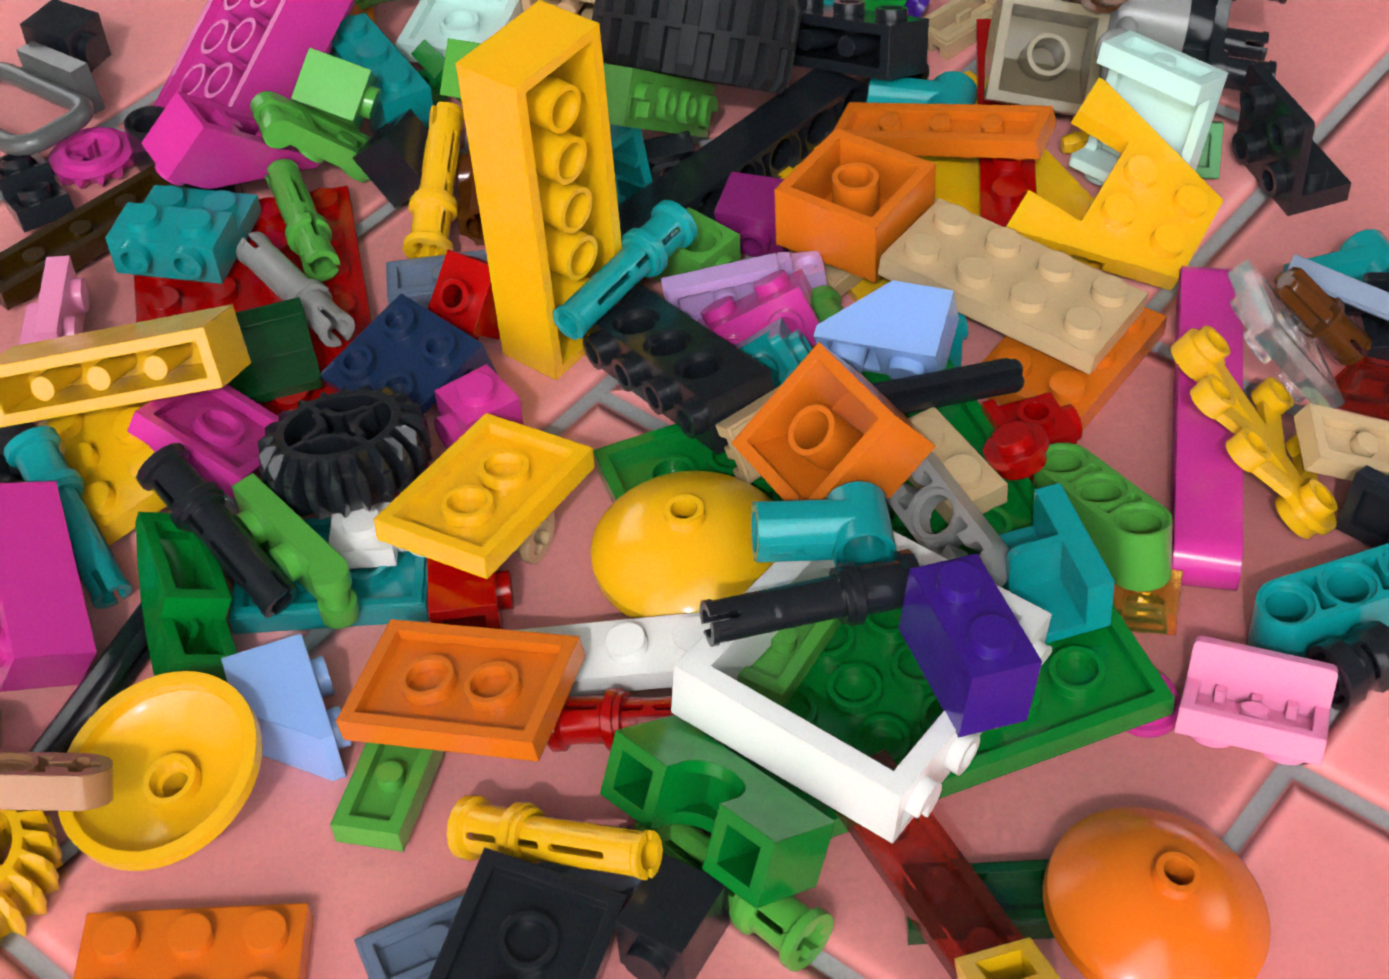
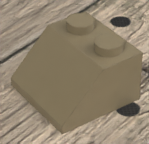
(1042, 53)

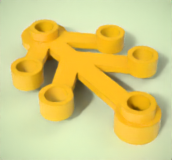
(1259, 437)

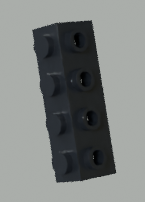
(861, 41)

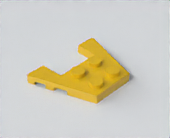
(1147, 209)

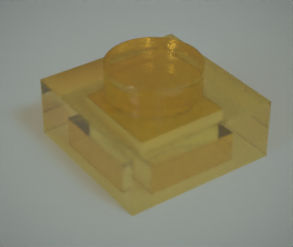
(1151, 610)

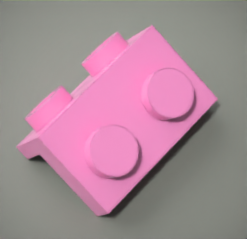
(60, 303)
(1257, 701)

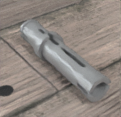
(290, 282)

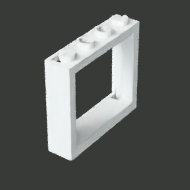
(806, 756)

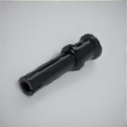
(201, 509)
(845, 594)

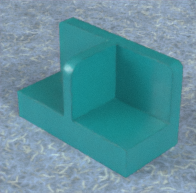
(1059, 567)

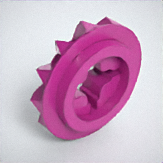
(79, 160)

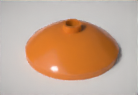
(1128, 921)

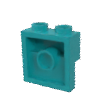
(182, 233)

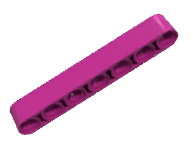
(1204, 477)

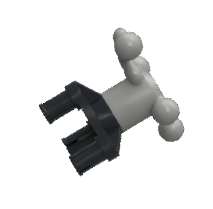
(1195, 30)

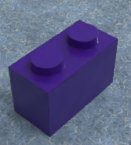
(969, 645)

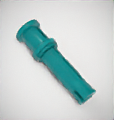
(642, 255)
(40, 460)

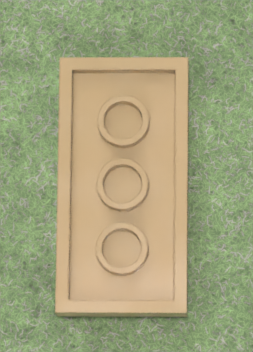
(1016, 284)

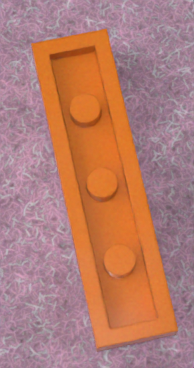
(953, 129)

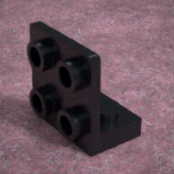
(1279, 147)

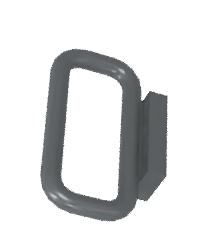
(57, 80)

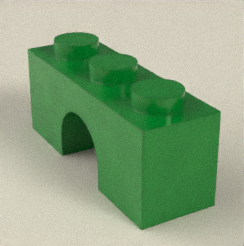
(762, 834)

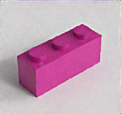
(42, 603)

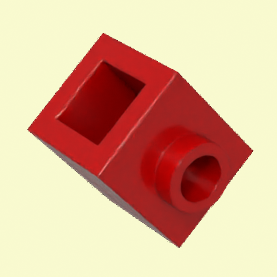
(465, 295)
(466, 598)

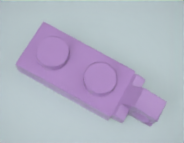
(701, 287)

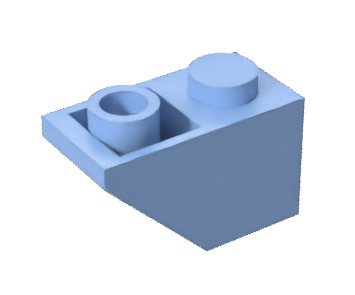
(894, 330)
(288, 702)

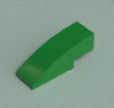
(181, 599)

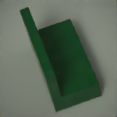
(278, 351)

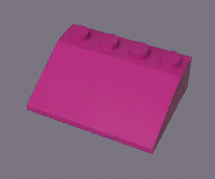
(252, 48)

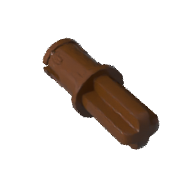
(1321, 315)

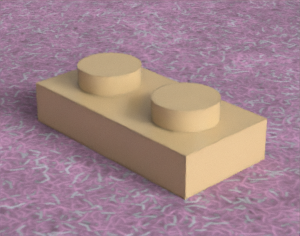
(1341, 441)
(963, 462)

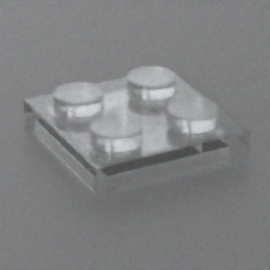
(1276, 335)

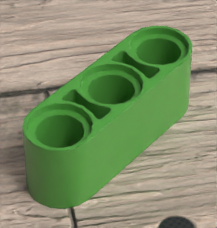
(1120, 518)

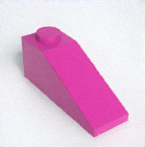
(212, 145)

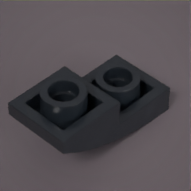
(32, 191)

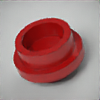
(1017, 450)

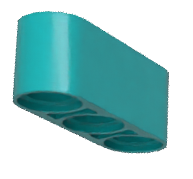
(1321, 603)

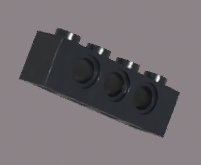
(675, 364)

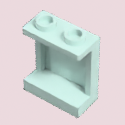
(1165, 88)

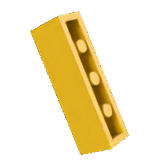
(121, 365)

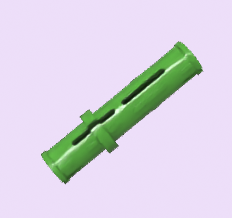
(305, 229)

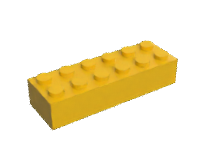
(541, 173)

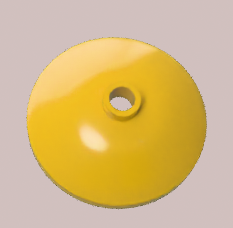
(677, 544)
(181, 769)

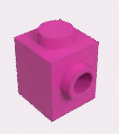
(469, 398)

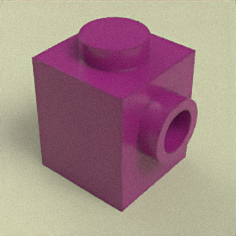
(749, 209)

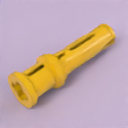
(434, 202)
(533, 837)

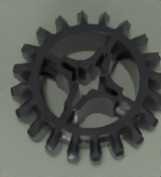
(345, 451)

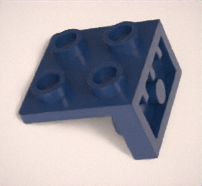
(407, 351)

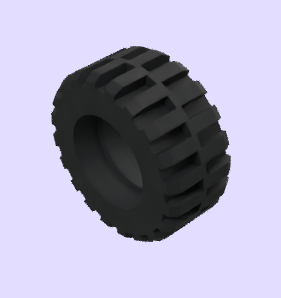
(703, 40)

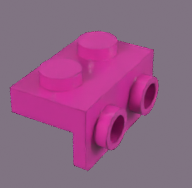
(773, 298)

